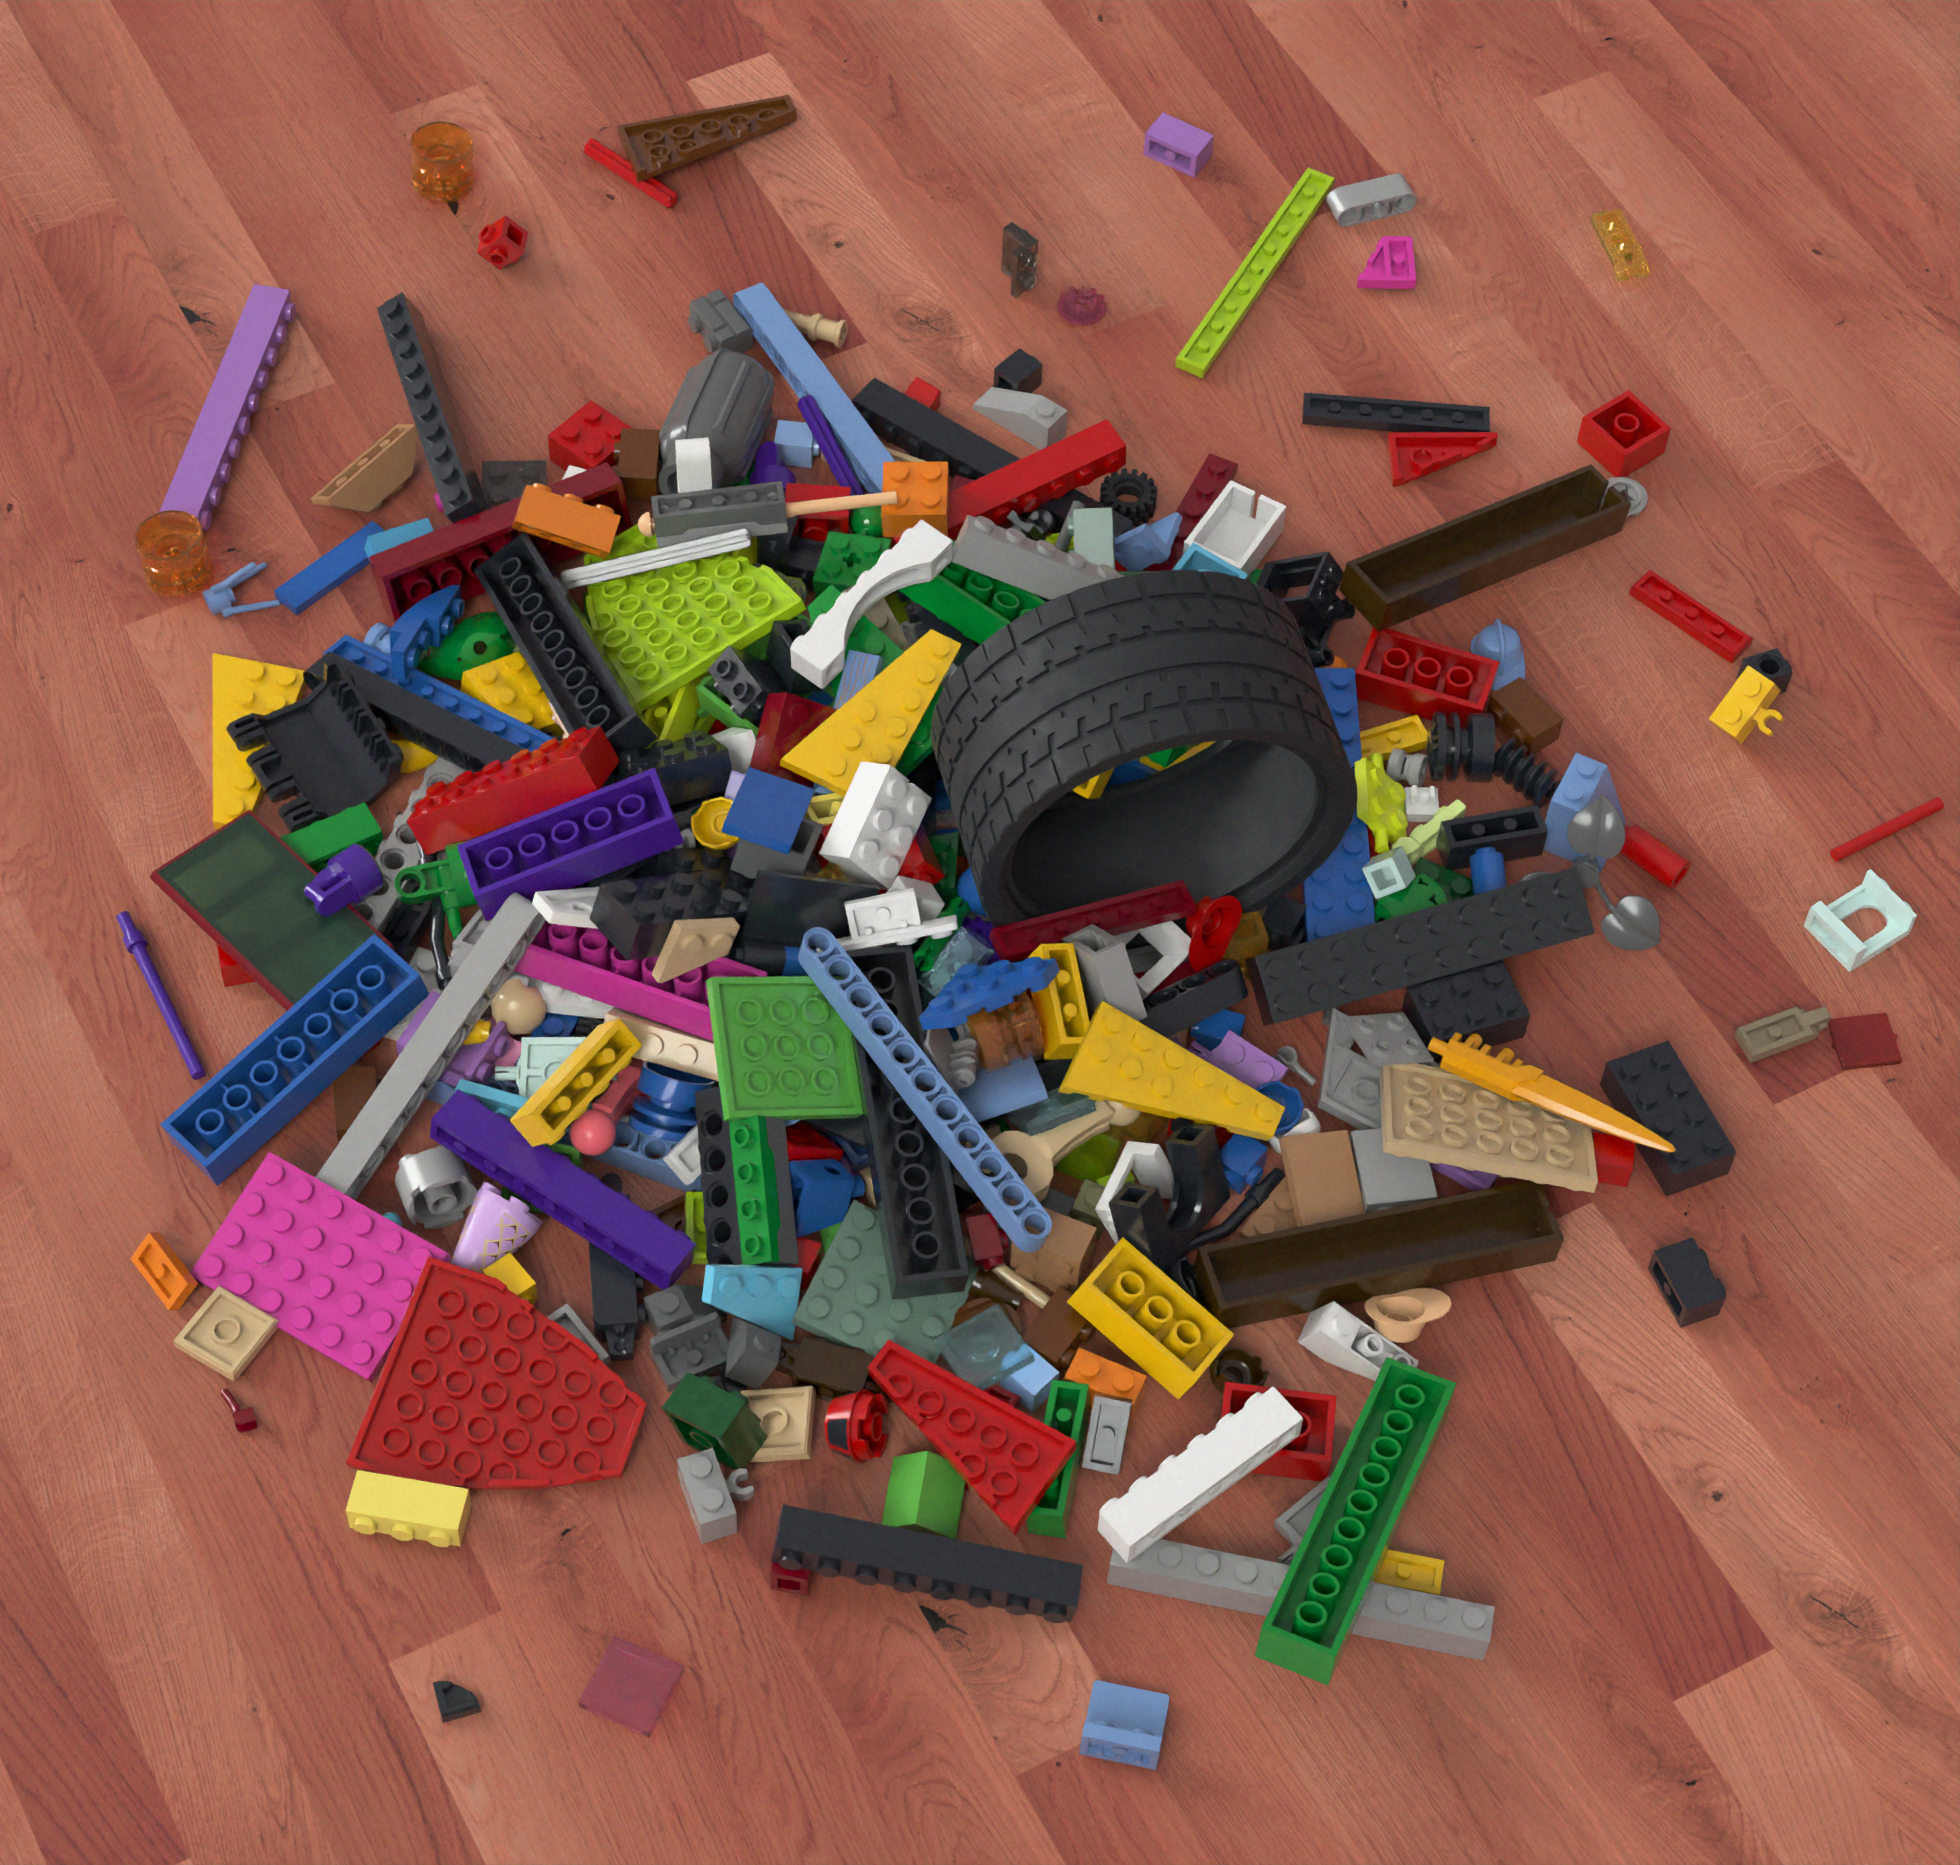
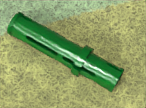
(932, 948)

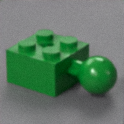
(849, 555)

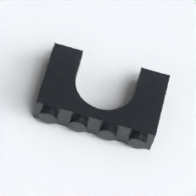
(1197, 1196)

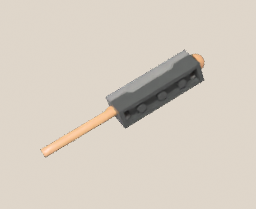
(754, 507)

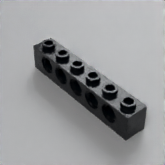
(717, 1180)

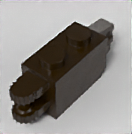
(827, 1368)

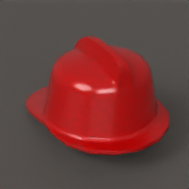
(1212, 929)

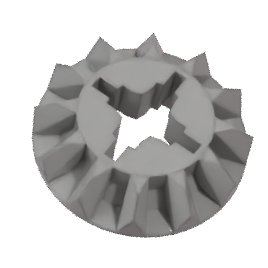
(1634, 493)

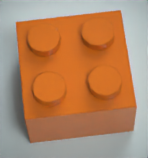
(920, 493)

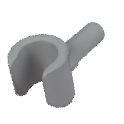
(1288, 1057)

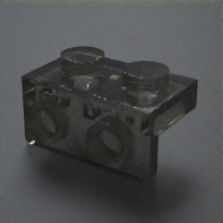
(1019, 258)

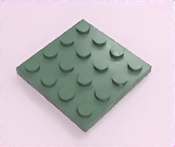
(853, 1300)

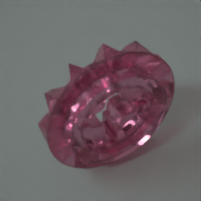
(1077, 313)

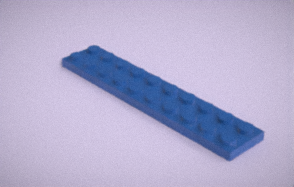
(1338, 891)

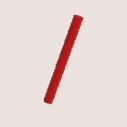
(1887, 829)

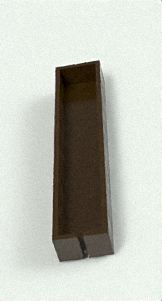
(1483, 547)
(1377, 1254)

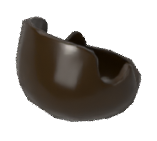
(1237, 1367)

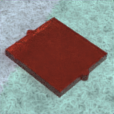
(1864, 1041)

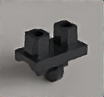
(1037, 525)

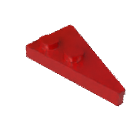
(1422, 453)

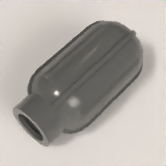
(729, 403)

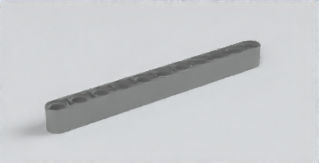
(432, 1046)

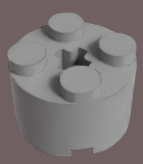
(434, 1187)

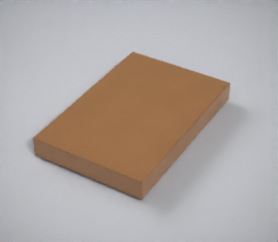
(1321, 1177)

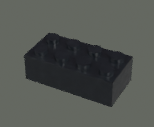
(1662, 1097)

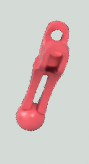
(596, 1128)

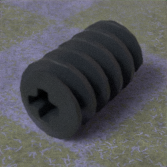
(1524, 773)

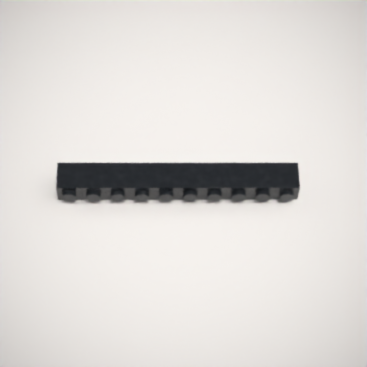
(432, 409)
(939, 439)

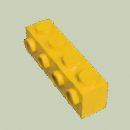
(576, 1083)

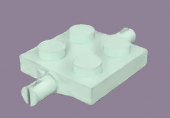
(538, 1061)

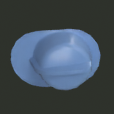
(1503, 645)

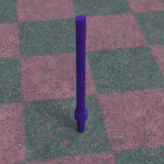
(136, 944)

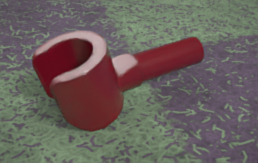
(244, 1418)

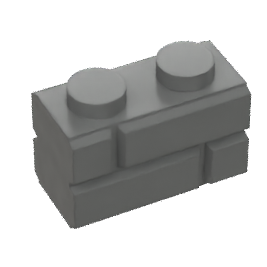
(719, 323)

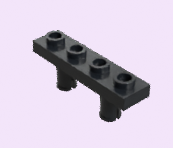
(1317, 633)

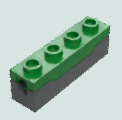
(763, 1191)

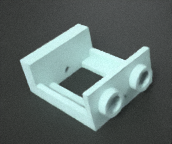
(1827, 925)

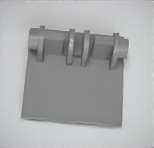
(1388, 1039)
(953, 1059)

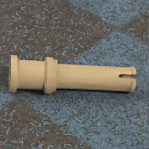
(820, 328)

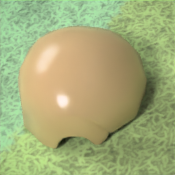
(519, 1007)

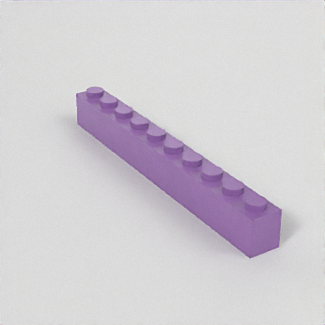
(230, 404)

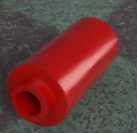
(1654, 856)

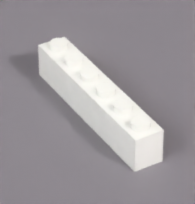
(1199, 1473)

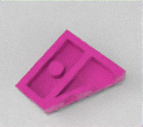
(1390, 265)

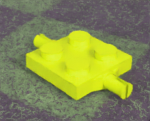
(1380, 802)

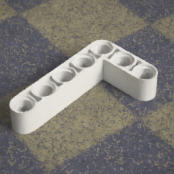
(693, 464)

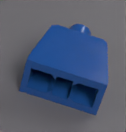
(821, 1193)

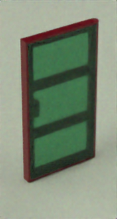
(252, 902)

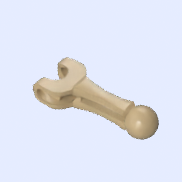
(1038, 1154)

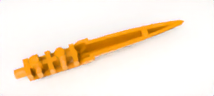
(1531, 1085)

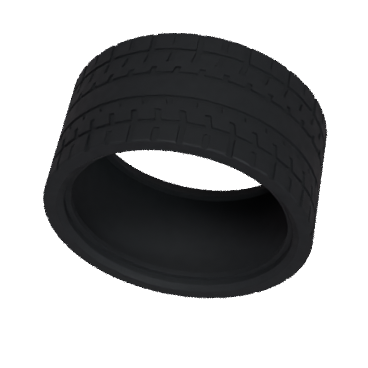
(1123, 677)

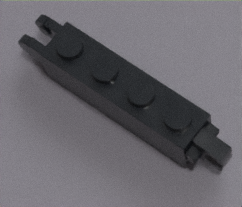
(615, 1296)

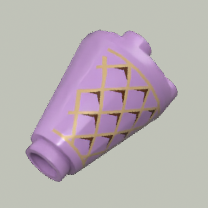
(493, 1229)

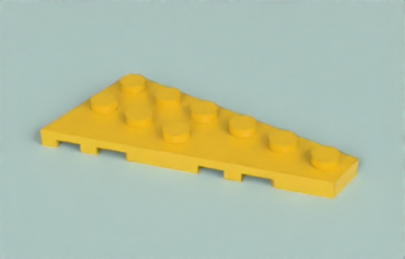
(239, 690)
(1156, 1076)

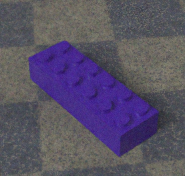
(571, 842)

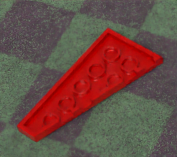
(988, 1442)

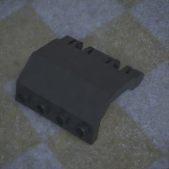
(320, 750)

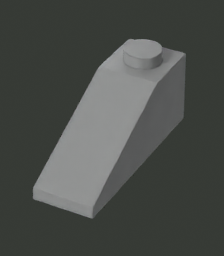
(1025, 415)

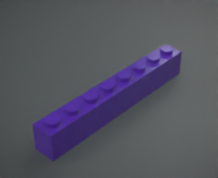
(563, 1190)

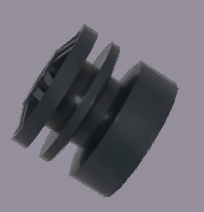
(1460, 746)

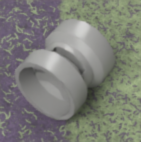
(1407, 767)

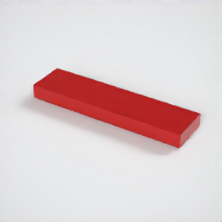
(1691, 616)

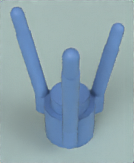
(221, 596)

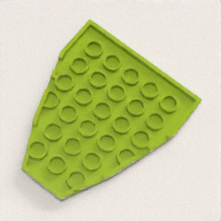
(681, 617)

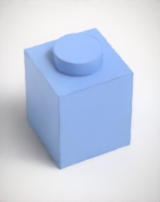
(796, 443)
(1032, 1382)

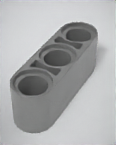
(1371, 200)

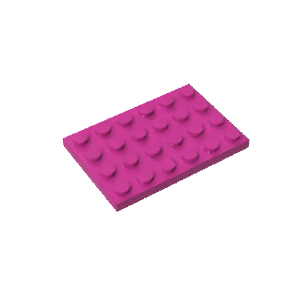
(317, 1265)

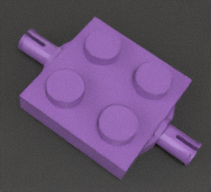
(1242, 1061)

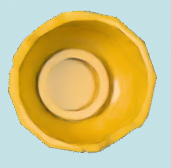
(708, 824)

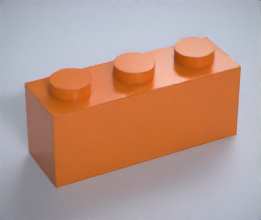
(566, 520)

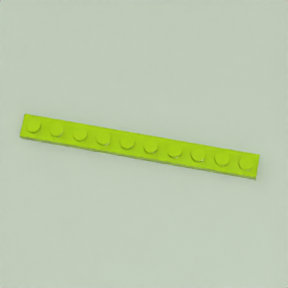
(1254, 273)

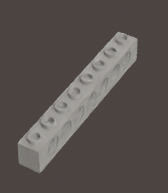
(398, 852)

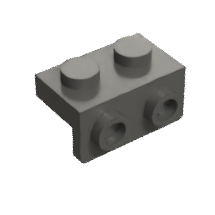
(692, 1348)

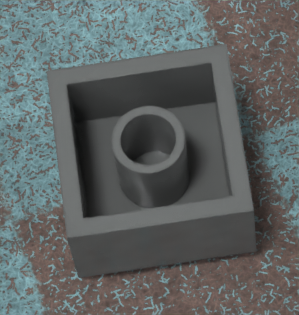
(754, 857)

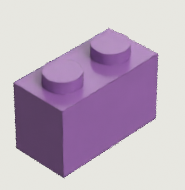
(1178, 145)

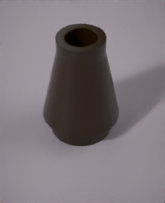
(990, 1285)

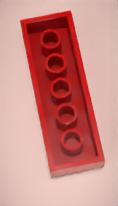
(512, 789)

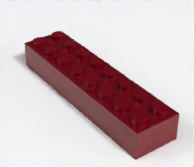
(453, 552)

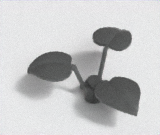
(1601, 832)

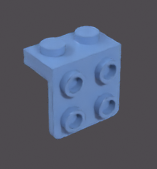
(1147, 543)

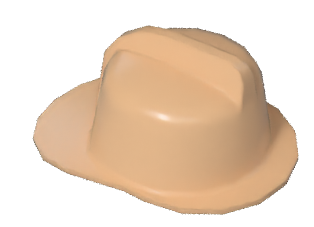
(1404, 1313)

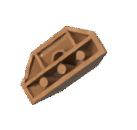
(373, 474)

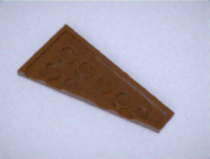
(678, 139)

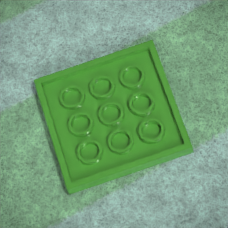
(781, 1050)

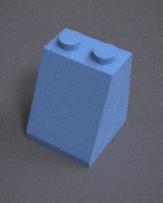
(1578, 788)

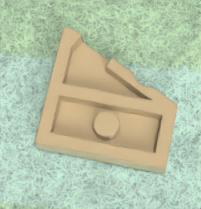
(693, 945)

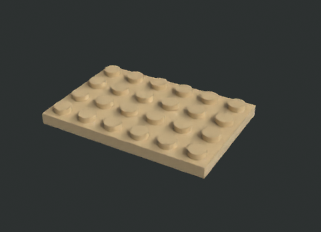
(1463, 1125)

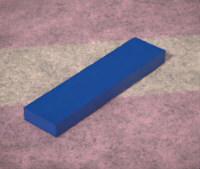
(327, 571)

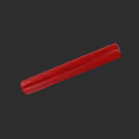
(622, 168)

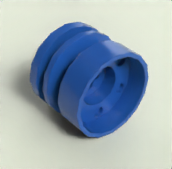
(671, 1101)

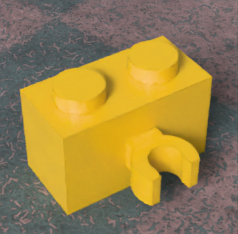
(1746, 706)

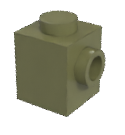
(1085, 1205)

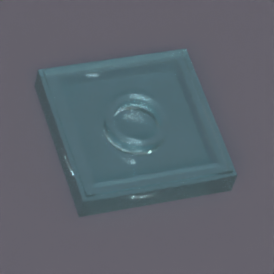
(1051, 1112)
(984, 1349)

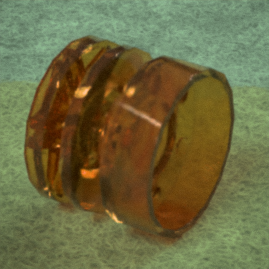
(442, 161)
(173, 553)
(1005, 1029)

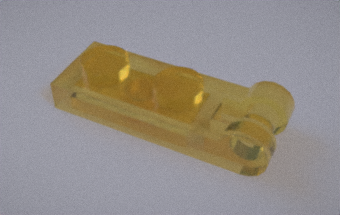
(1620, 244)

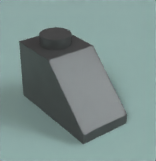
(676, 1307)
(751, 1353)

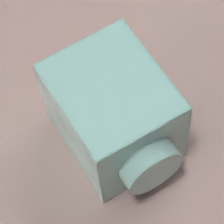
(1388, 872)

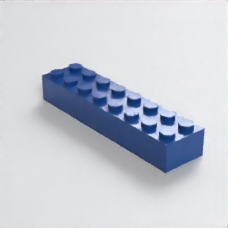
(295, 1059)

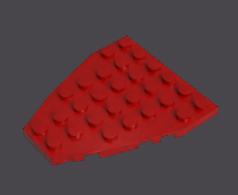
(493, 1394)

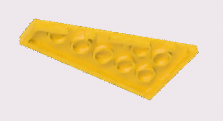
(877, 719)

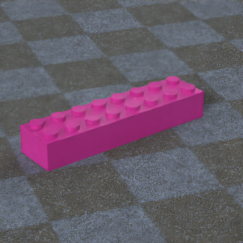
(592, 966)

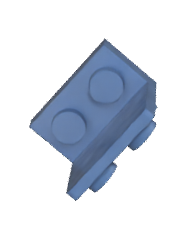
(1124, 1724)

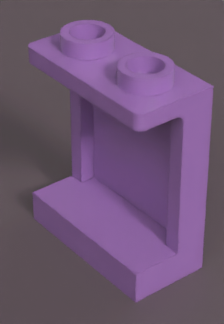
(471, 1061)

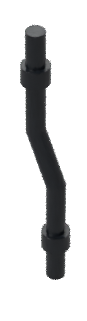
(439, 952)
(1253, 1200)

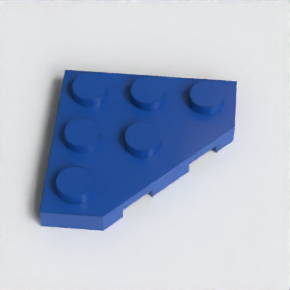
(986, 987)

